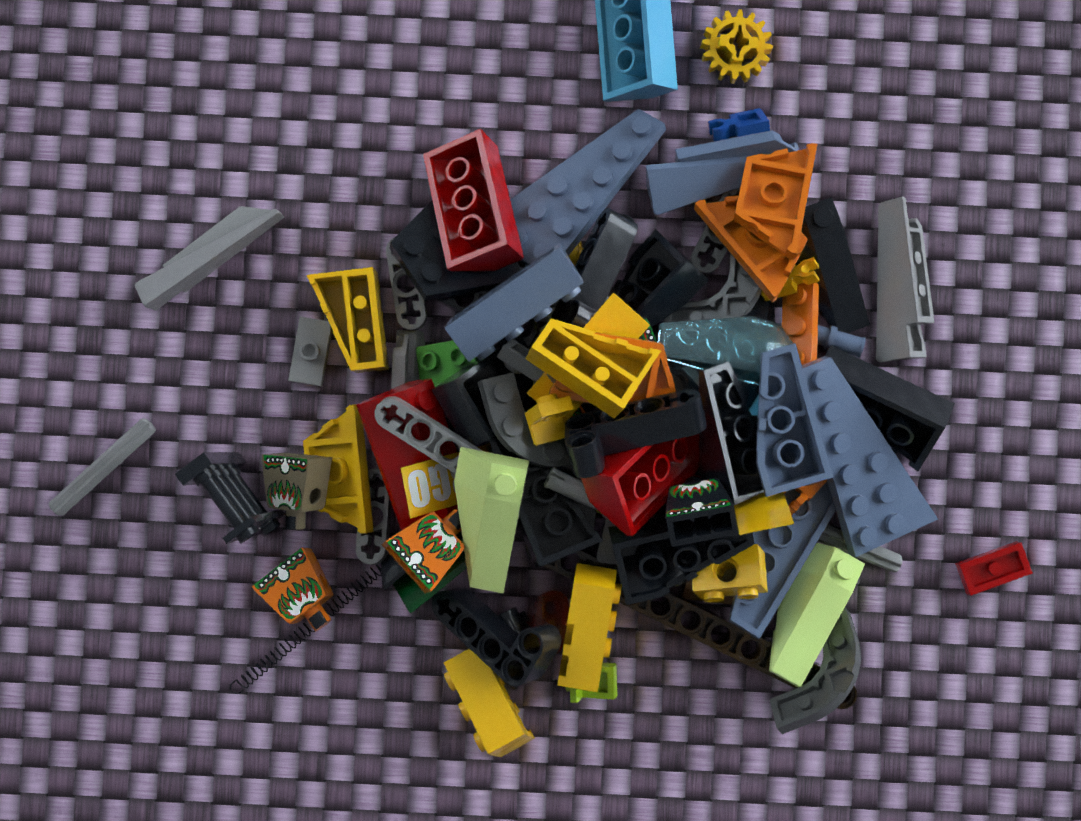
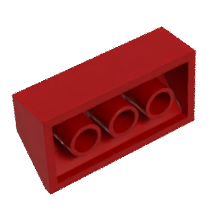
(472, 204)
(392, 452)
(639, 481)

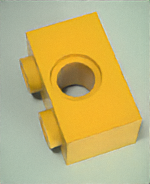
(748, 582)

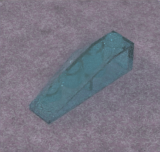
(722, 340)

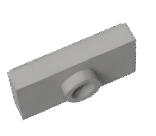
(310, 351)

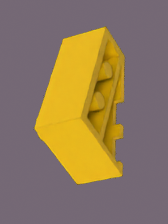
(355, 314)
(592, 365)
(588, 627)
(486, 704)

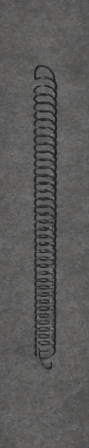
(305, 634)

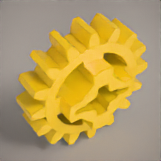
(749, 46)

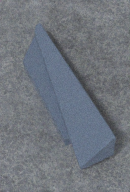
(706, 169)

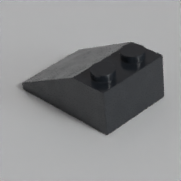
(463, 401)

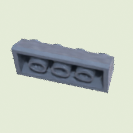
(515, 302)

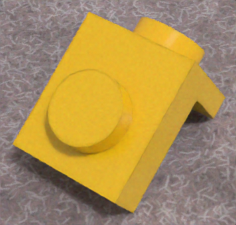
(546, 418)

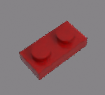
(993, 568)

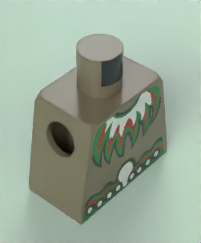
(296, 484)

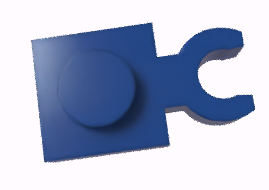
(739, 124)

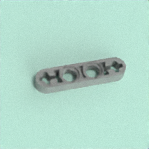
(438, 432)

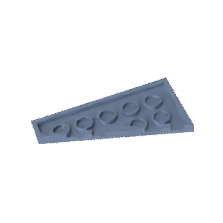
(869, 484)

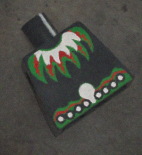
(699, 511)

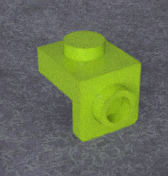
(607, 686)

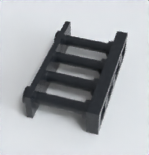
(222, 481)

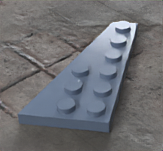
(576, 192)
(785, 554)

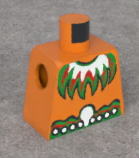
(427, 548)
(297, 589)

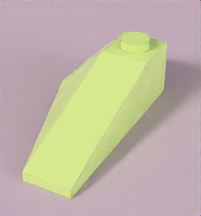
(489, 505)
(811, 611)

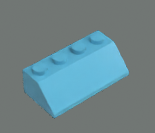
(636, 49)

